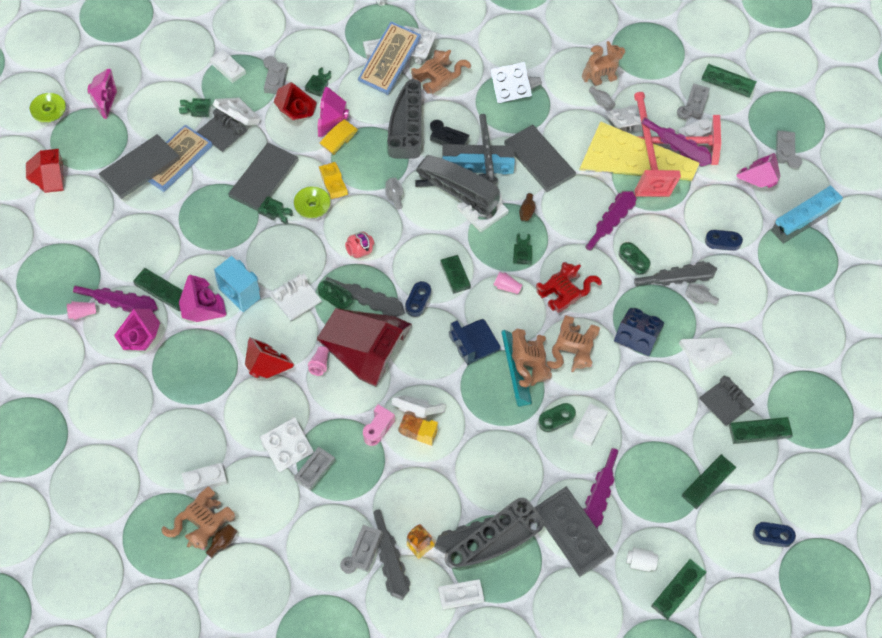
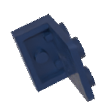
(639, 331)
(473, 340)

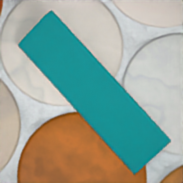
(522, 394)

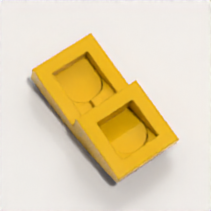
(337, 136)
(333, 180)

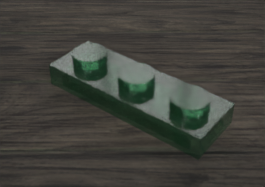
(728, 80)
(159, 288)
(760, 430)
(708, 481)
(678, 589)

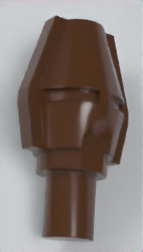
(527, 207)
(221, 540)

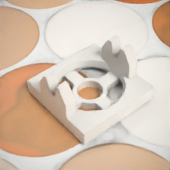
(480, 224)

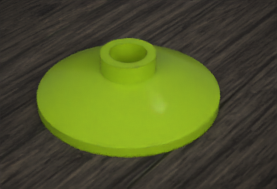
(47, 107)
(311, 196)

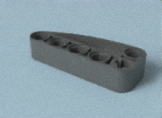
(405, 123)
(460, 183)
(503, 537)

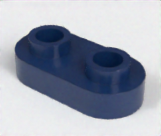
(723, 240)
(418, 300)
(773, 534)

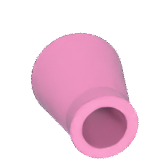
(507, 283)
(80, 309)
(318, 362)

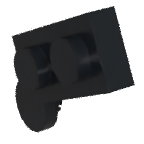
(447, 135)

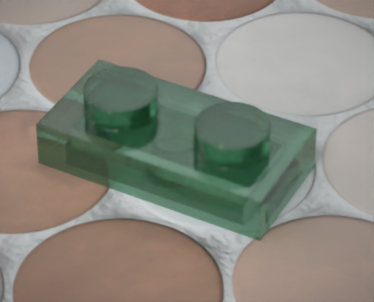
(455, 274)

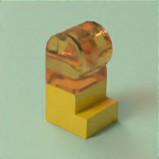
(418, 429)
(419, 541)

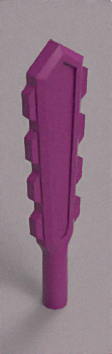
(678, 142)
(623, 202)
(118, 298)
(596, 502)

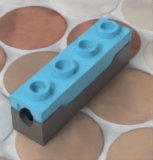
(472, 157)
(807, 214)

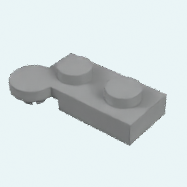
(275, 75)
(695, 102)
(786, 149)
(363, 550)

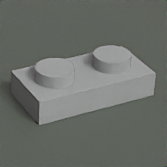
(314, 468)

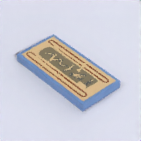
(389, 58)
(189, 147)

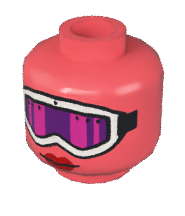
(359, 244)

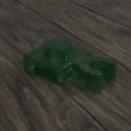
(318, 83)
(198, 107)
(272, 209)
(522, 251)

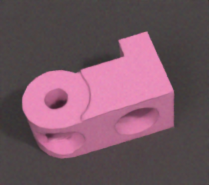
(379, 426)

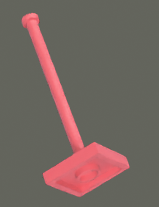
(712, 140)
(654, 181)

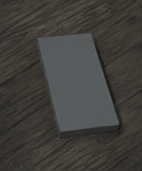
(540, 158)
(139, 166)
(263, 176)
(573, 531)

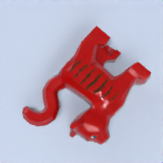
(564, 288)

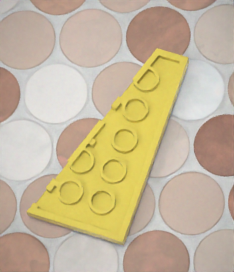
(627, 155)

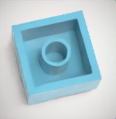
(237, 283)

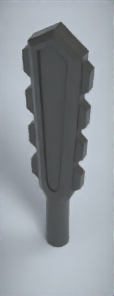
(486, 148)
(701, 271)
(377, 301)
(450, 538)
(393, 569)

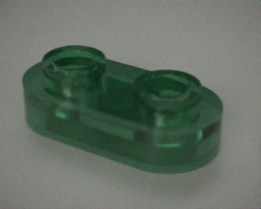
(635, 258)
(336, 295)
(555, 417)

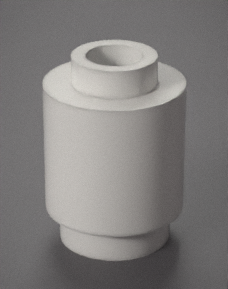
(642, 559)

